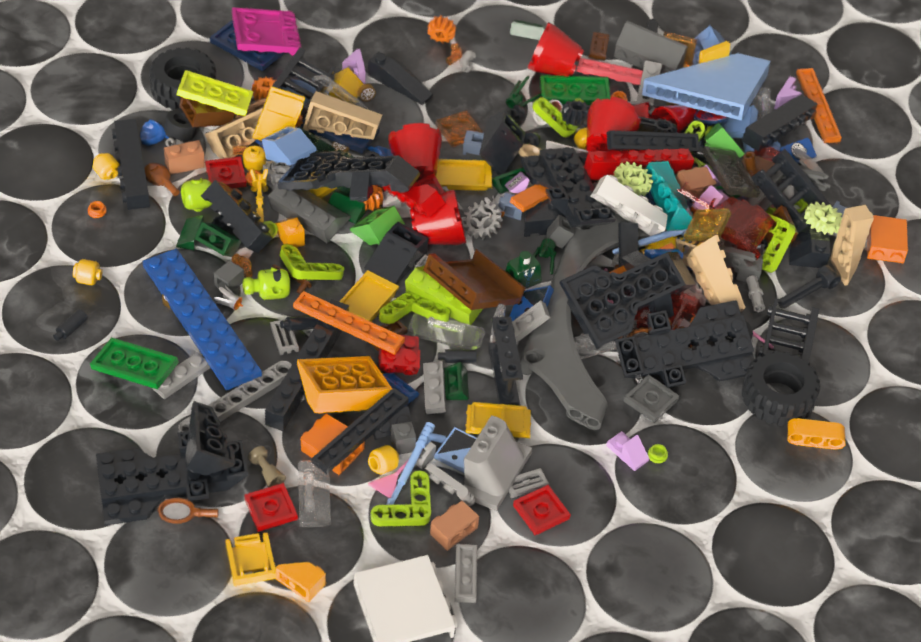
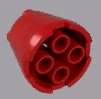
(555, 53)
(609, 115)
(418, 146)
(444, 225)

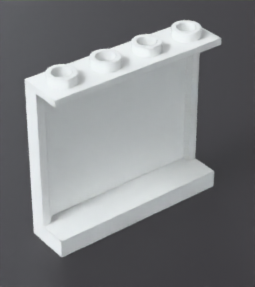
(404, 601)

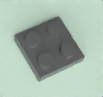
(651, 398)

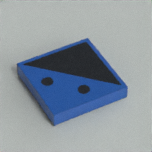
(530, 298)

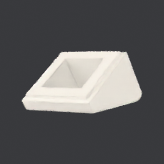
(390, 200)

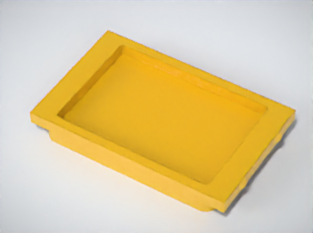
(279, 111)
(464, 174)
(369, 295)
(516, 417)

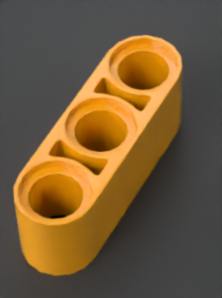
(816, 433)

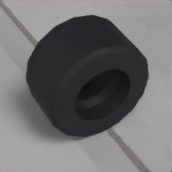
(178, 126)

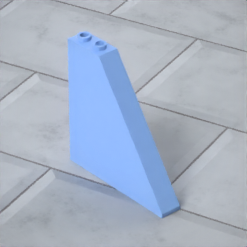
(716, 86)

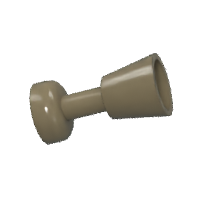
(270, 472)

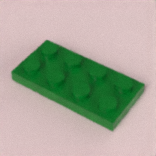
(574, 87)
(134, 363)

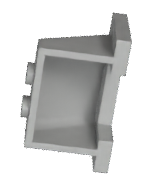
(494, 463)

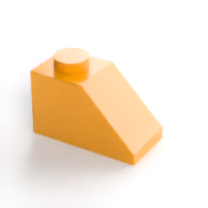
(291, 232)
(302, 578)

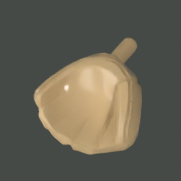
(528, 150)

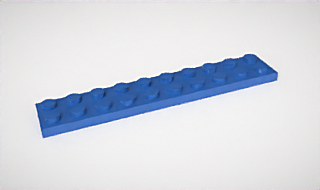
(202, 319)

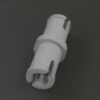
(755, 293)

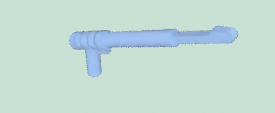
(655, 238)
(425, 437)

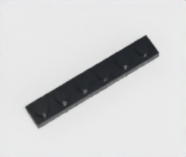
(651, 140)
(359, 431)

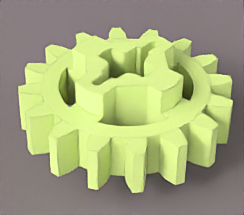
(634, 177)
(823, 218)

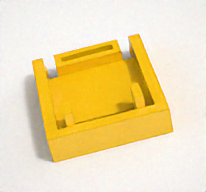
(250, 556)

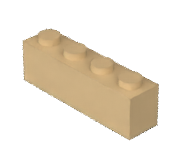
(340, 117)
(234, 133)
(851, 241)
(713, 274)

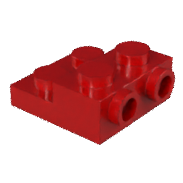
(404, 361)

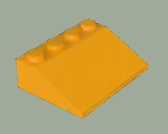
(342, 383)

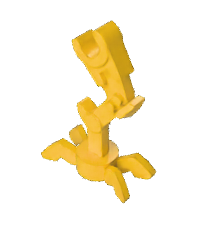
(259, 181)

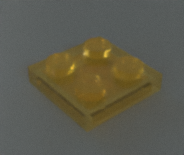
(707, 224)

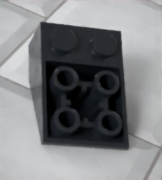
(501, 141)
(397, 253)

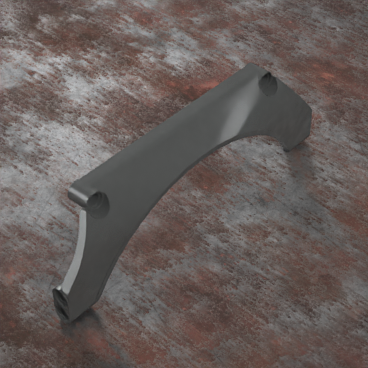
(551, 346)

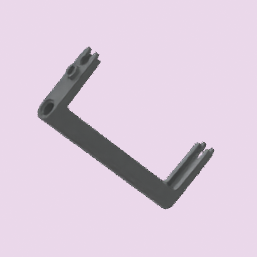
(737, 257)

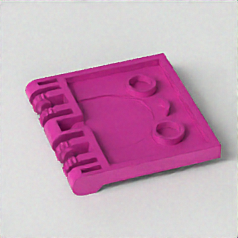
(266, 30)

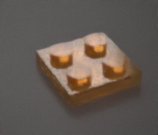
(455, 127)

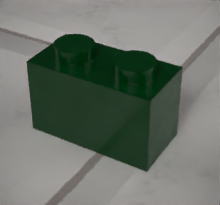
(217, 239)

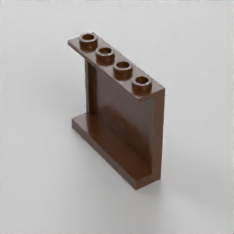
(475, 281)

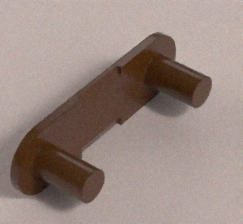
(304, 283)

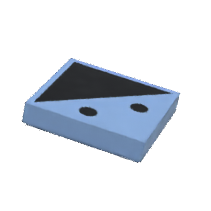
(455, 449)

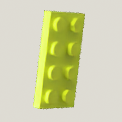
(215, 93)

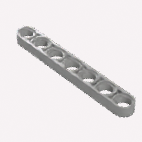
(246, 396)

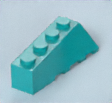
(667, 197)

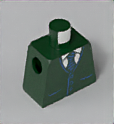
(525, 269)

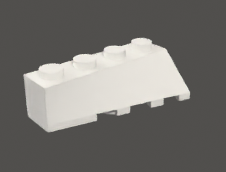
(629, 205)

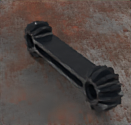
(576, 115)

